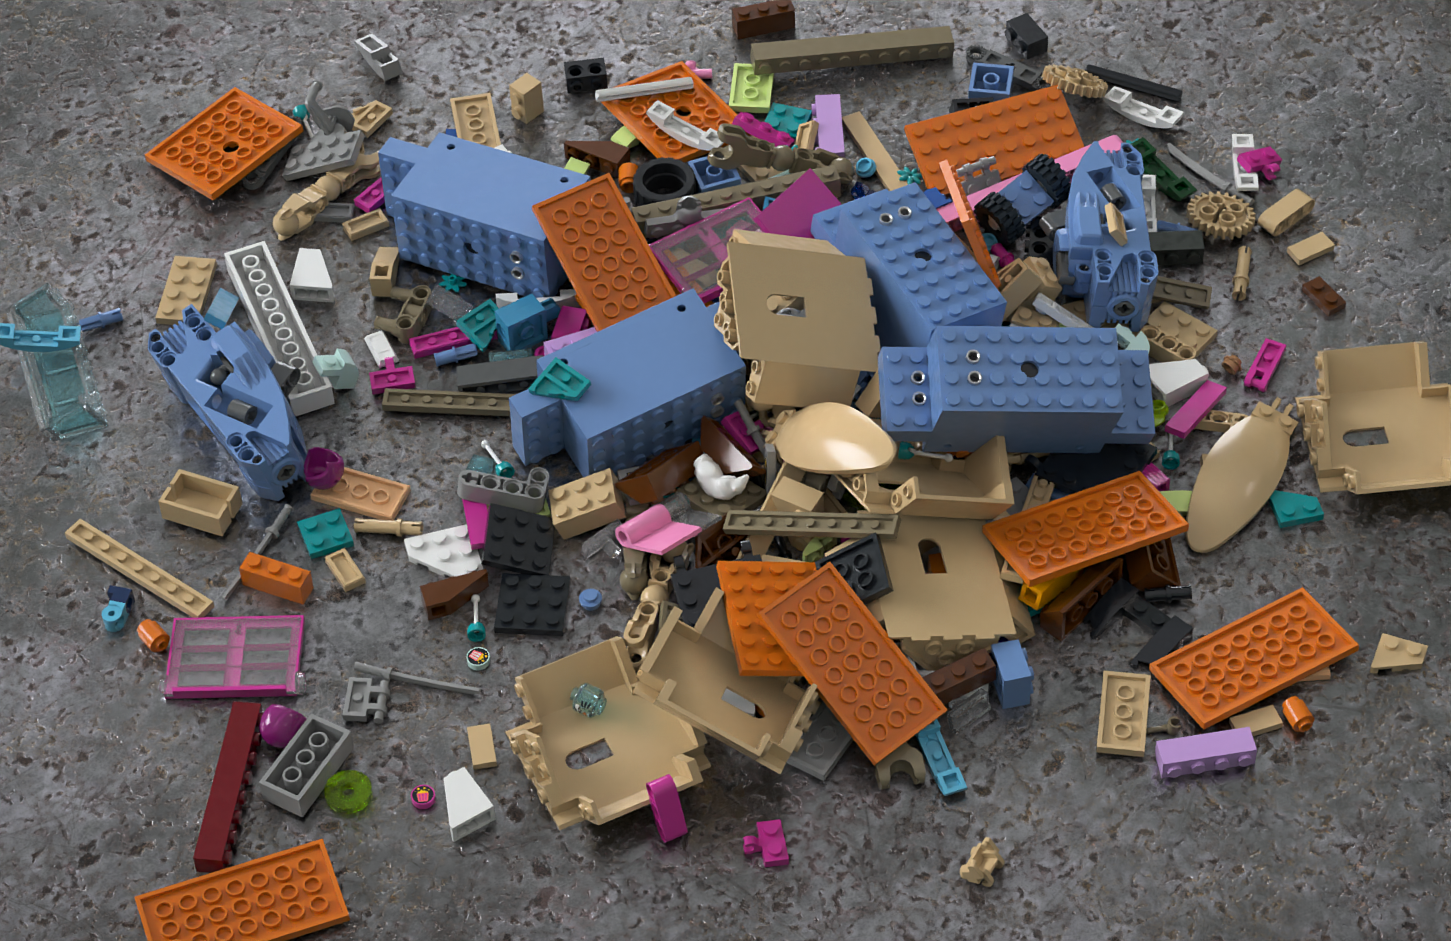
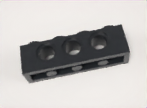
(1039, 244)

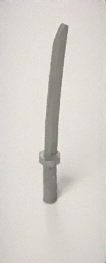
(1224, 186)
(753, 430)
(271, 532)
(389, 674)

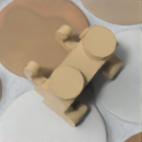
(982, 863)

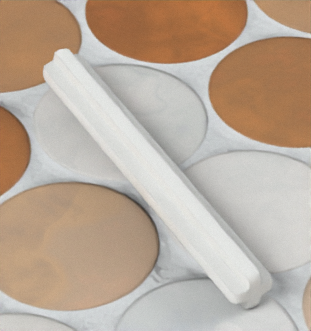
(644, 89)

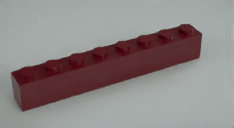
(229, 788)

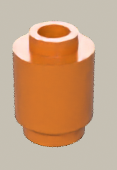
(626, 174)
(153, 635)
(1297, 714)

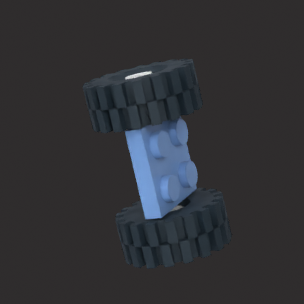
(1025, 198)

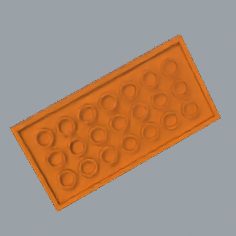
(1008, 129)
(969, 222)
(603, 251)
(1084, 528)
(1253, 658)
(852, 662)
(251, 901)

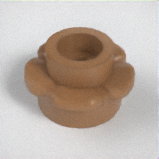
(1232, 364)

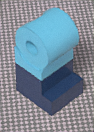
(118, 609)

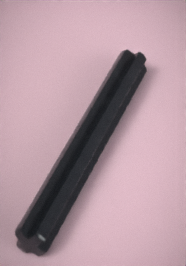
(1135, 83)

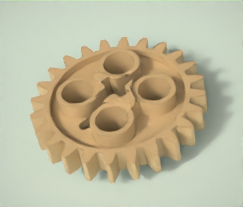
(1075, 81)
(1231, 222)

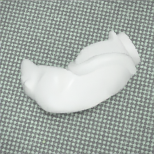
(714, 482)

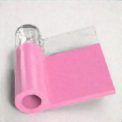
(664, 525)

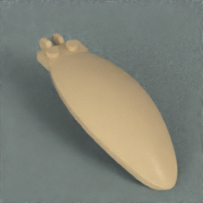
(830, 440)
(1239, 476)

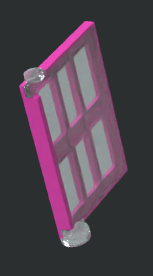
(697, 251)
(235, 657)

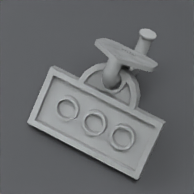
(331, 146)

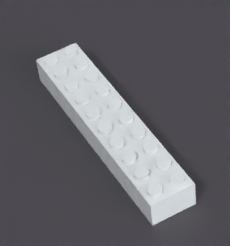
(278, 323)

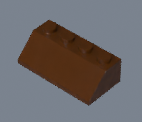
(661, 474)
(1153, 566)
(1074, 604)

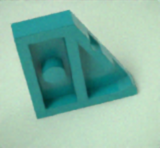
(480, 324)
(560, 382)
(1295, 509)

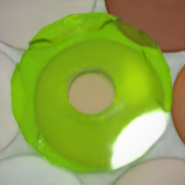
(348, 780)

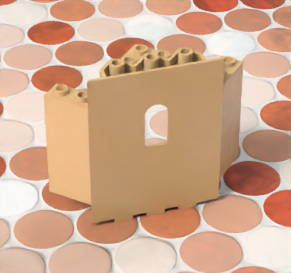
(794, 356)
(1371, 391)
(936, 488)
(953, 611)
(694, 667)
(639, 734)

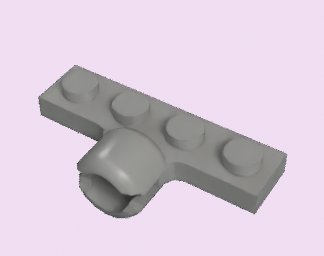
(687, 212)

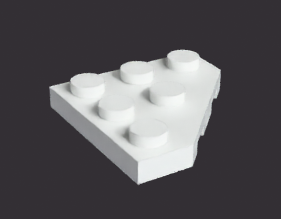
(444, 551)

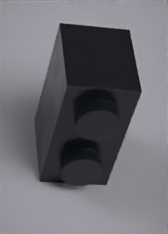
(1026, 36)

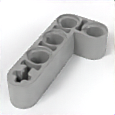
(505, 491)

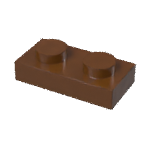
(1324, 296)

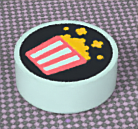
(478, 658)

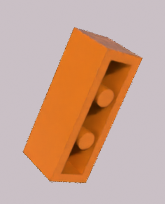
(276, 578)

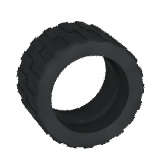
(663, 174)

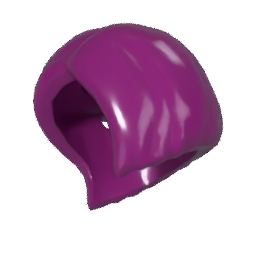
(323, 468)
(280, 725)

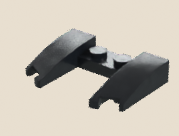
(1124, 599)

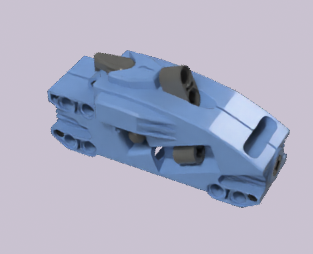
(1086, 258)
(237, 395)

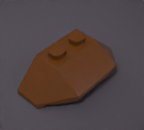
(726, 450)
(715, 545)

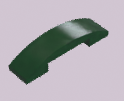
(1165, 179)

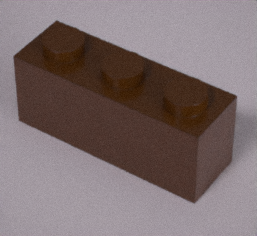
(763, 18)
(962, 676)

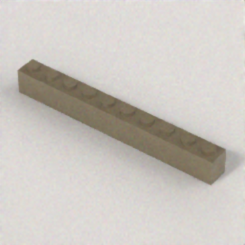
(851, 50)
(731, 195)

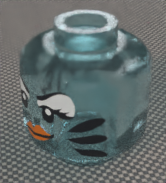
(588, 700)

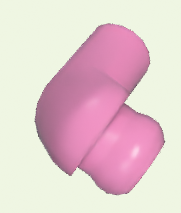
(701, 73)

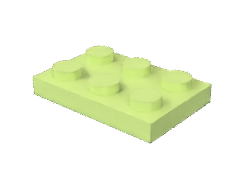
(750, 91)

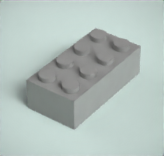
(306, 765)

